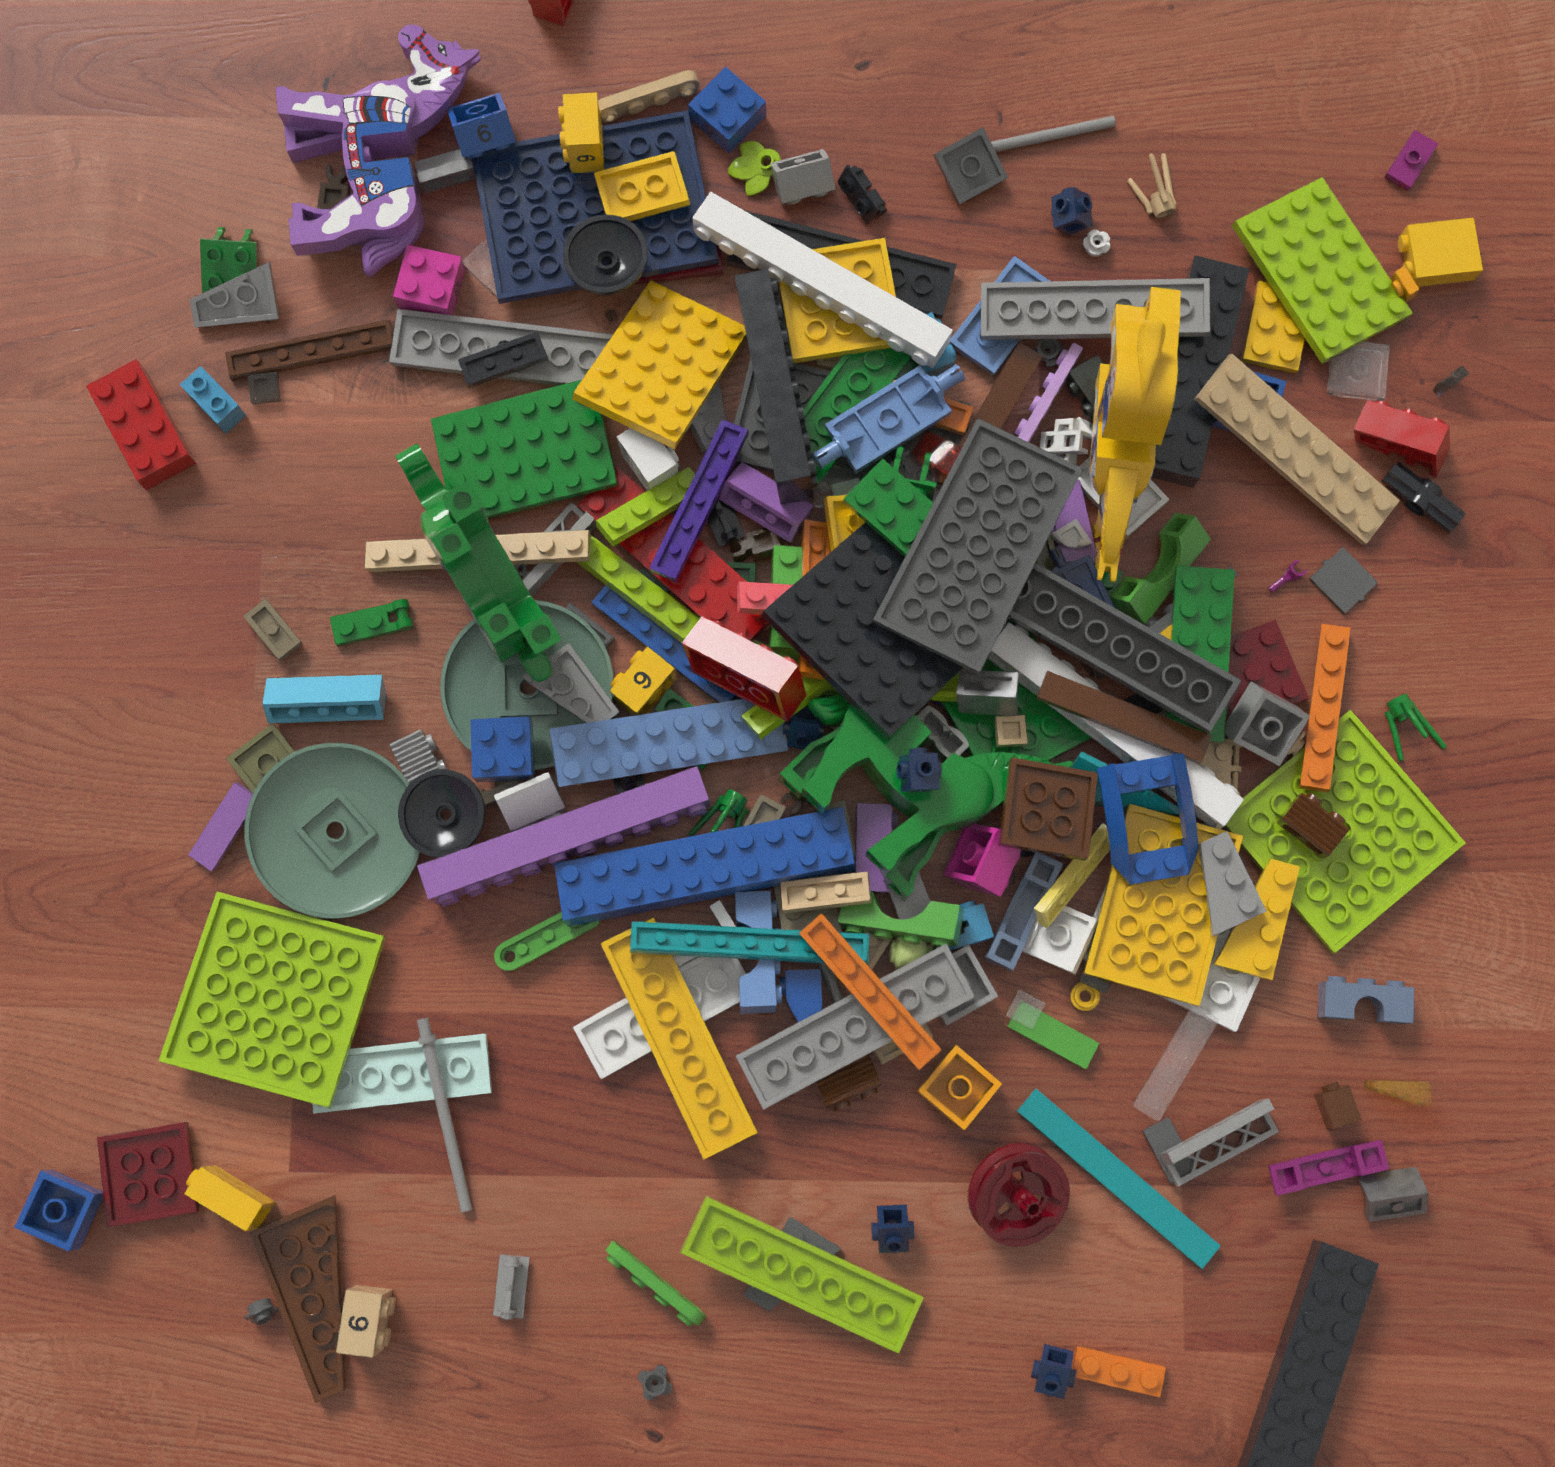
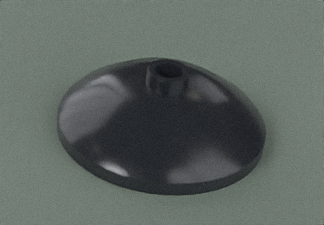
(602, 240)
(423, 810)

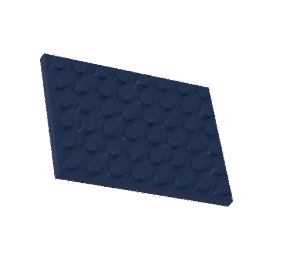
(536, 201)

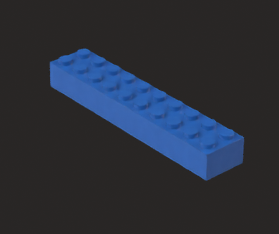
(704, 867)

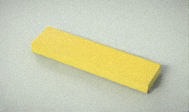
(1072, 879)

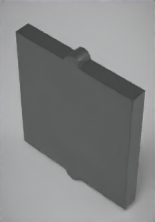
(1343, 580)

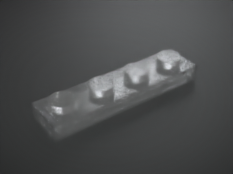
(1175, 1062)

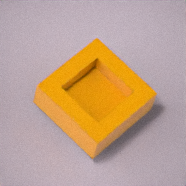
(1404, 284)

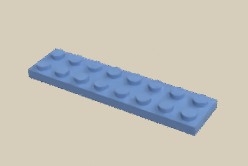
(658, 742)

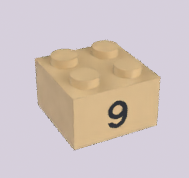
(365, 1321)

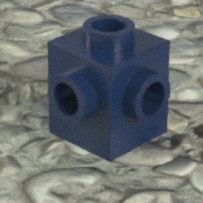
(1071, 210)
(802, 731)
(919, 771)
(892, 1229)
(1054, 1371)

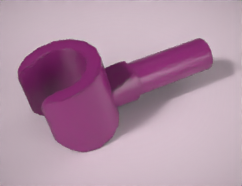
(1290, 574)

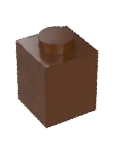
(1337, 1105)

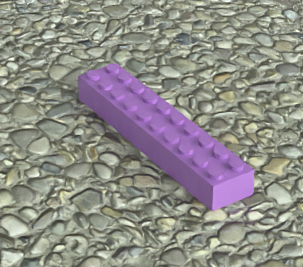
(564, 836)

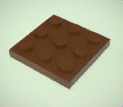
(1048, 809)

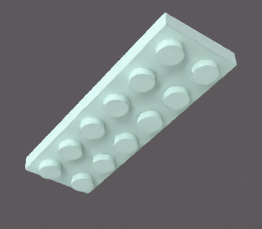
(401, 1074)

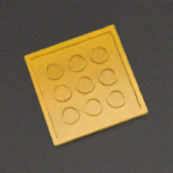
(821, 332)

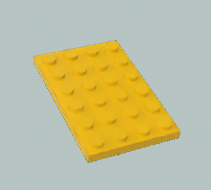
(661, 364)
(1159, 930)

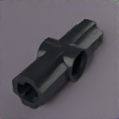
(1423, 497)

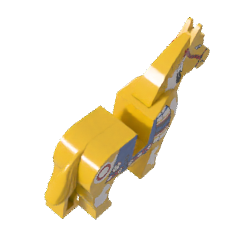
(1131, 415)

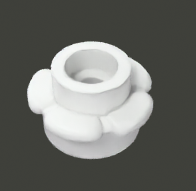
(1094, 249)

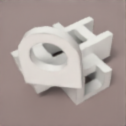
(1078, 430)

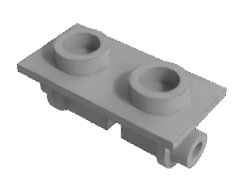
(511, 1286)

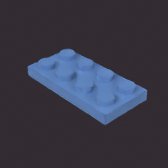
(991, 353)

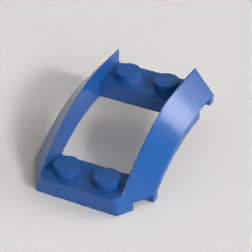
(1144, 776)

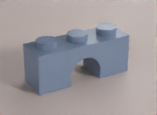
(1392, 1001)

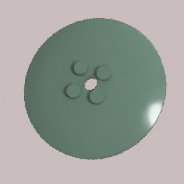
(482, 687)
(290, 837)

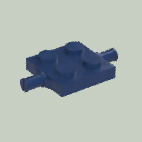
(1080, 573)

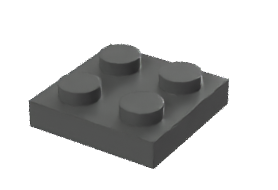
(970, 166)

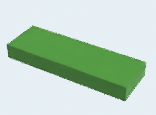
(1059, 1039)

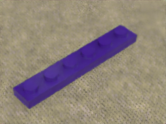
(699, 501)

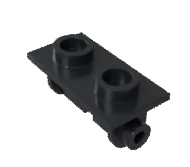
(855, 185)
(724, 523)

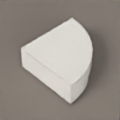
(1072, 536)

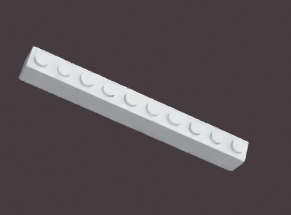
(821, 280)
(1020, 654)

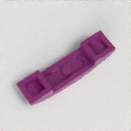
(1328, 1167)

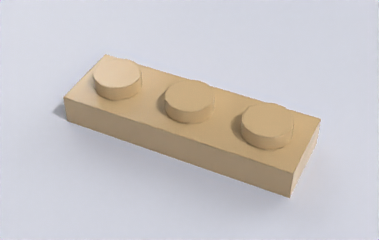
(826, 892)

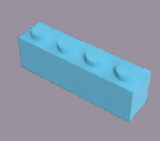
(324, 699)

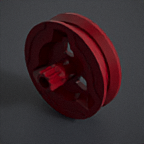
(1027, 1218)

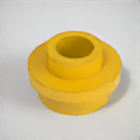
(1080, 1005)

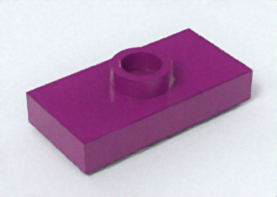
(1411, 160)

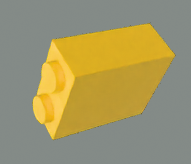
(1441, 252)
(229, 1197)

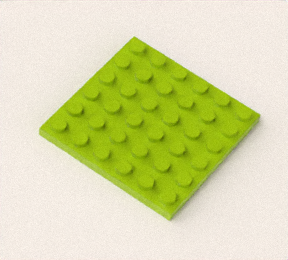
(1388, 850)
(272, 999)

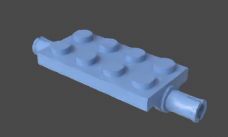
(888, 418)

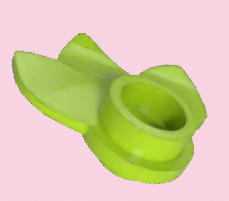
(751, 168)

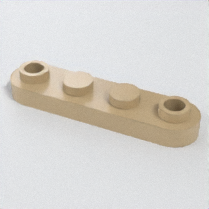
(649, 94)

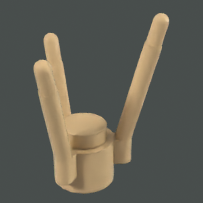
(1162, 200)

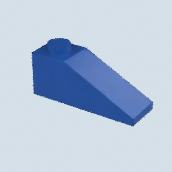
(802, 992)

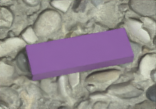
(222, 828)

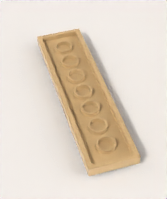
(1296, 449)

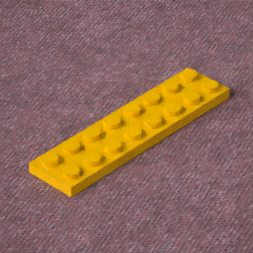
(681, 1046)

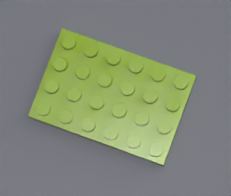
(1321, 269)

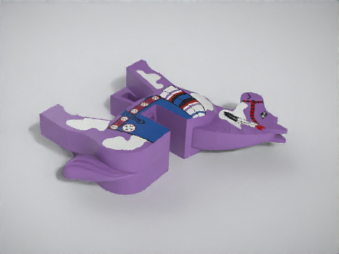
(368, 126)

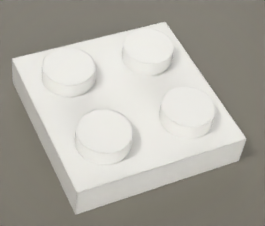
(1062, 942)

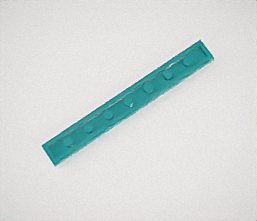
(732, 942)
(1118, 1178)

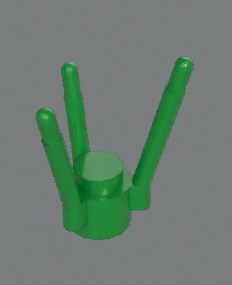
(1404, 709)
(731, 805)

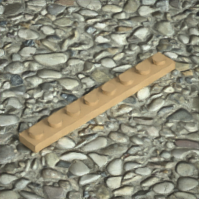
(520, 548)

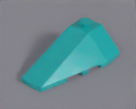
(1146, 800)

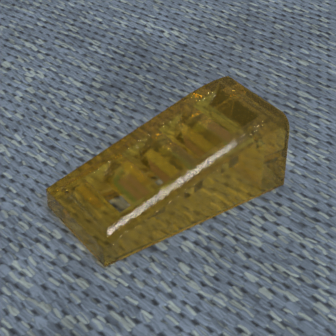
(1409, 1091)

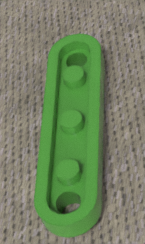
(539, 941)
(643, 1276)

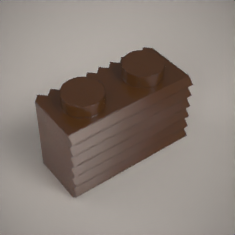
(1313, 824)
(849, 1082)

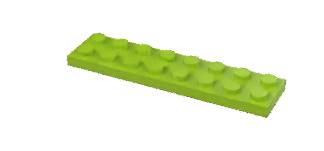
(802, 1274)

